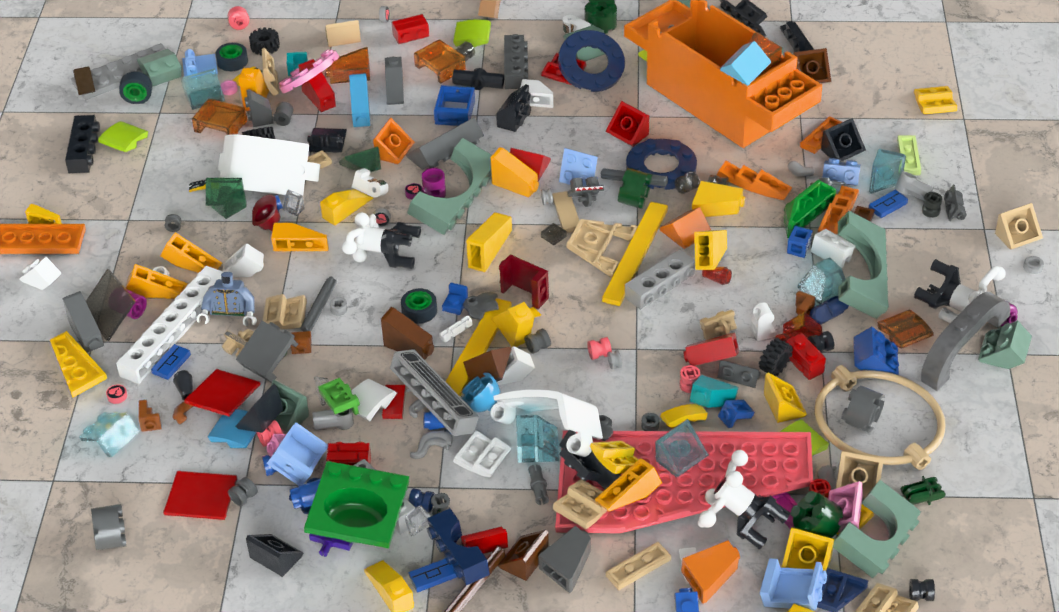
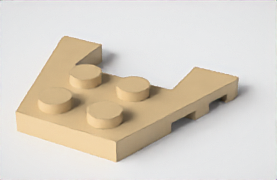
(592, 239)

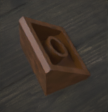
(814, 64)
(489, 362)
(523, 555)

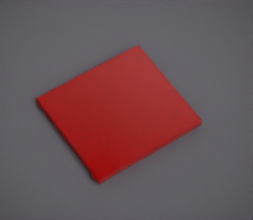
(222, 392)
(200, 495)

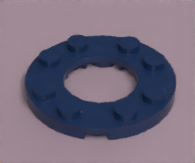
(582, 79)
(684, 155)

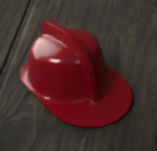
(265, 213)

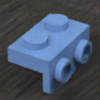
(842, 171)

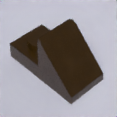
(84, 80)

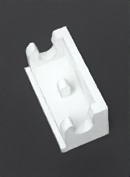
(828, 244)

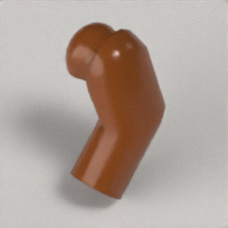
(179, 411)

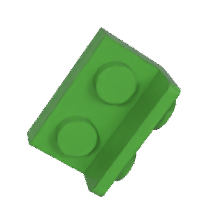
(339, 396)

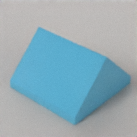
(746, 63)

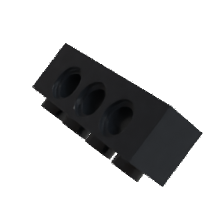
(82, 144)

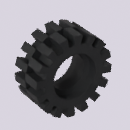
(264, 39)
(265, 132)
(775, 357)

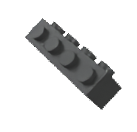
(515, 60)

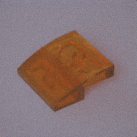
(905, 328)

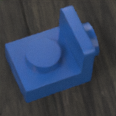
(455, 299)
(735, 410)

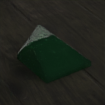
(365, 159)
(225, 195)

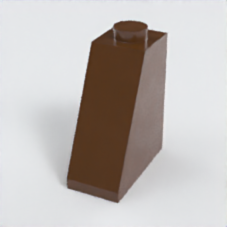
(403, 334)

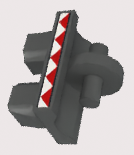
(585, 192)

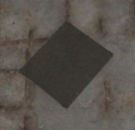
(109, 304)

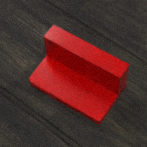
(487, 539)

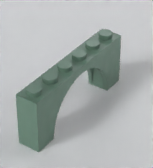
(443, 212)
(870, 240)

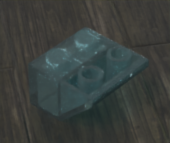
(202, 86)
(536, 439)

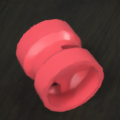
(599, 348)
(688, 376)
(266, 436)

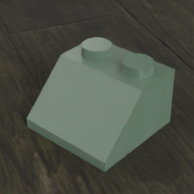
(160, 66)

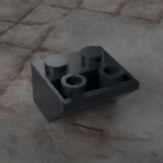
(514, 109)

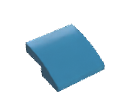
(227, 432)

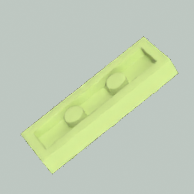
(908, 145)

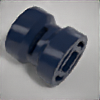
(422, 499)

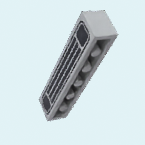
(434, 392)

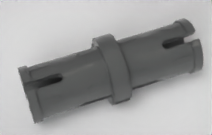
(538, 484)

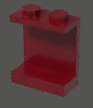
(526, 277)

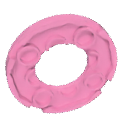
(298, 78)

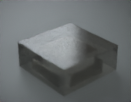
(553, 234)

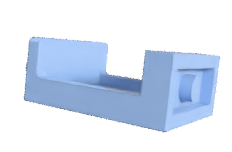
(297, 454)
(792, 586)

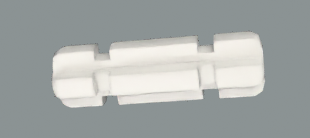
(455, 329)

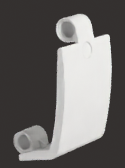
(267, 164)
(575, 414)

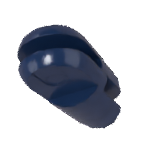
(828, 310)

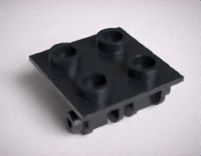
(327, 140)

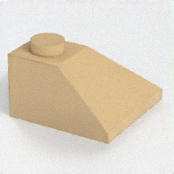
(859, 468)

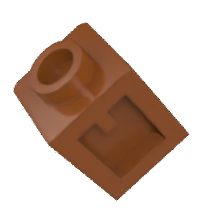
(804, 302)
(304, 342)
(148, 420)

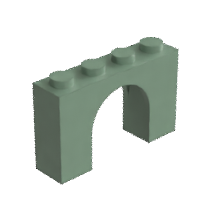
(899, 518)

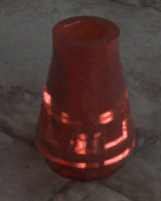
(720, 275)

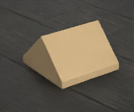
(343, 33)
(1018, 227)

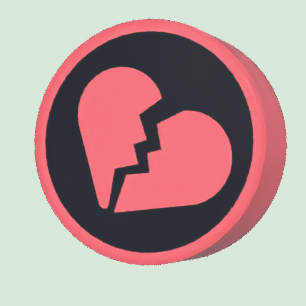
(116, 394)

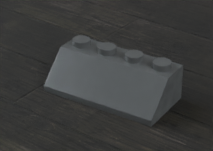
(443, 146)

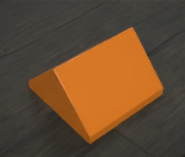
(392, 142)
(682, 228)

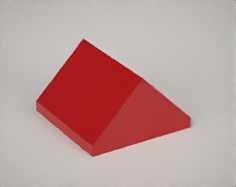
(629, 124)
(534, 161)

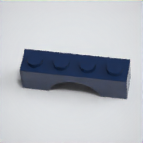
(467, 562)

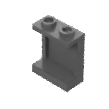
(266, 350)

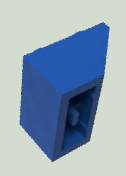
(875, 352)

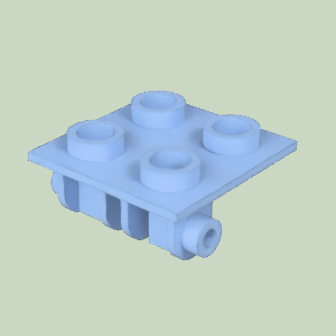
(196, 64)
(577, 165)

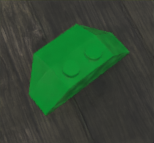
(808, 205)

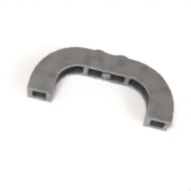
(982, 309)

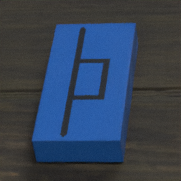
(888, 203)
(171, 362)
(431, 575)

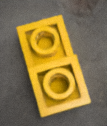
(678, 414)

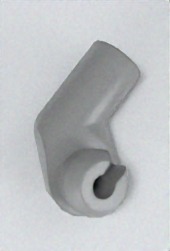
(798, 170)

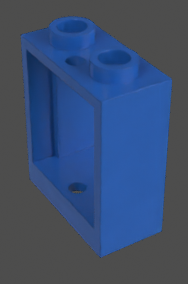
(454, 116)

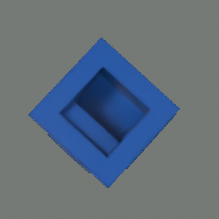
(799, 241)

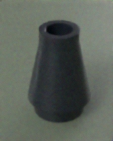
(183, 383)

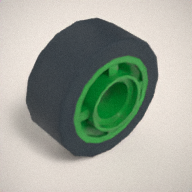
(231, 57)
(135, 88)
(419, 305)

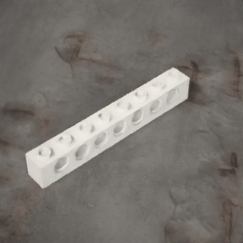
(167, 328)

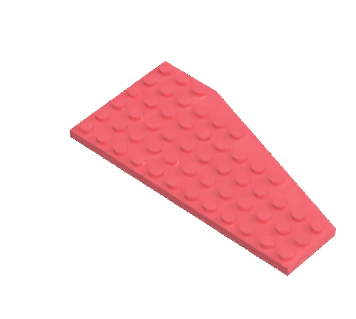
(774, 466)

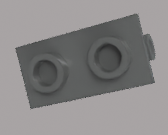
(954, 204)
(738, 373)

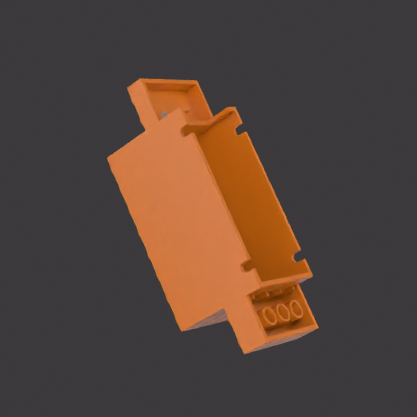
(685, 63)

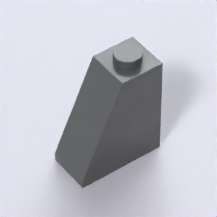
(82, 322)
(566, 558)

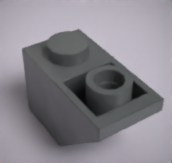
(260, 109)

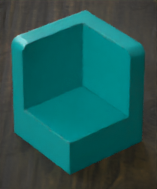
(294, 60)

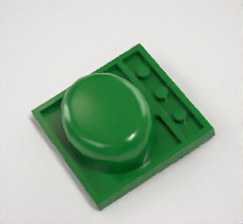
(357, 504)

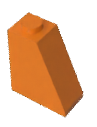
(710, 569)

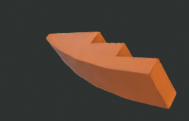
(759, 183)
(838, 208)

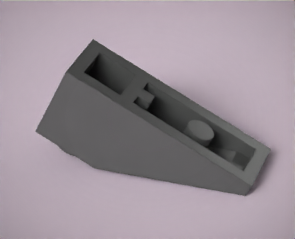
(394, 80)

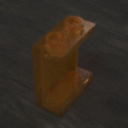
(440, 59)
(220, 117)

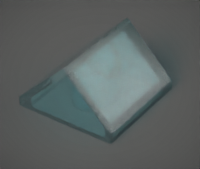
(886, 170)
(680, 449)

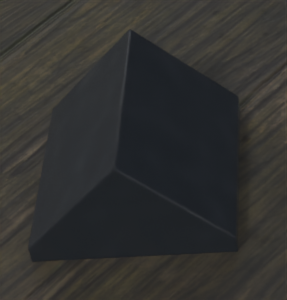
(842, 141)
(262, 412)
(272, 553)

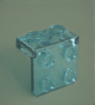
(111, 432)

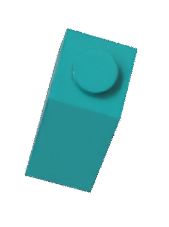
(712, 392)

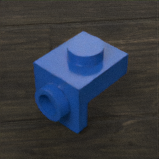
(686, 600)

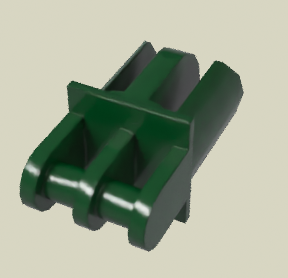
(923, 491)

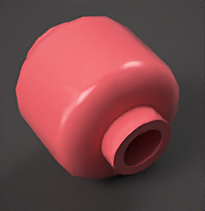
(238, 18)

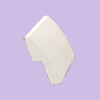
(372, 397)
(482, 454)

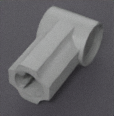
(910, 185)
(328, 419)

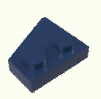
(840, 590)

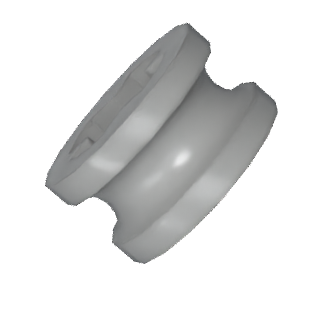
(546, 196)
(341, 302)
(614, 359)

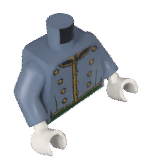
(228, 298)

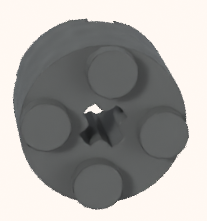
(863, 408)
(108, 527)

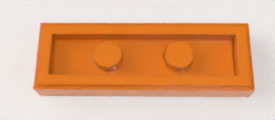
(814, 140)

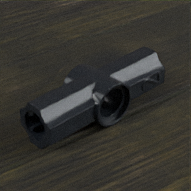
(478, 79)

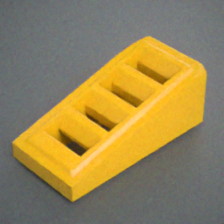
(39, 215)

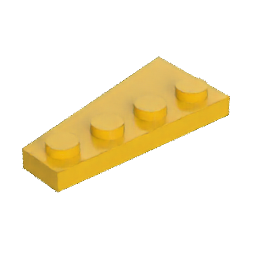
(76, 365)

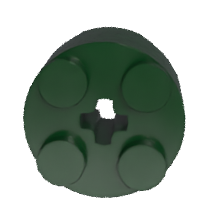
(601, 14)
(634, 188)
(817, 515)

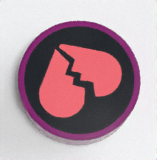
(412, 189)

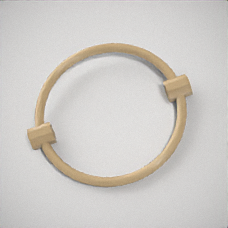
(846, 380)

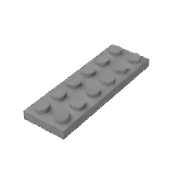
(109, 76)

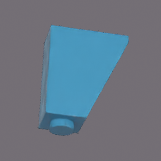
(359, 100)

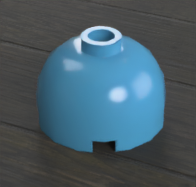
(480, 393)

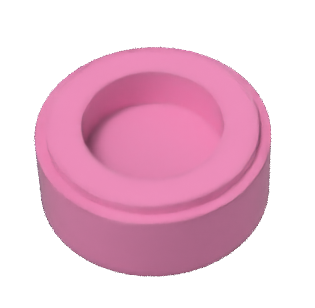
(229, 87)

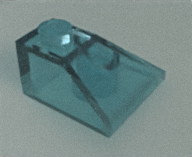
(822, 280)

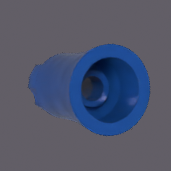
(304, 494)

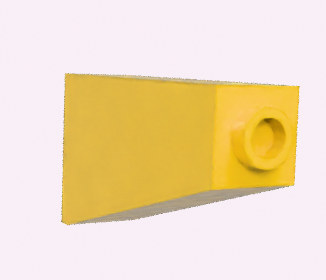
(487, 241)

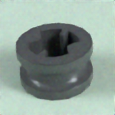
(173, 227)
(650, 417)

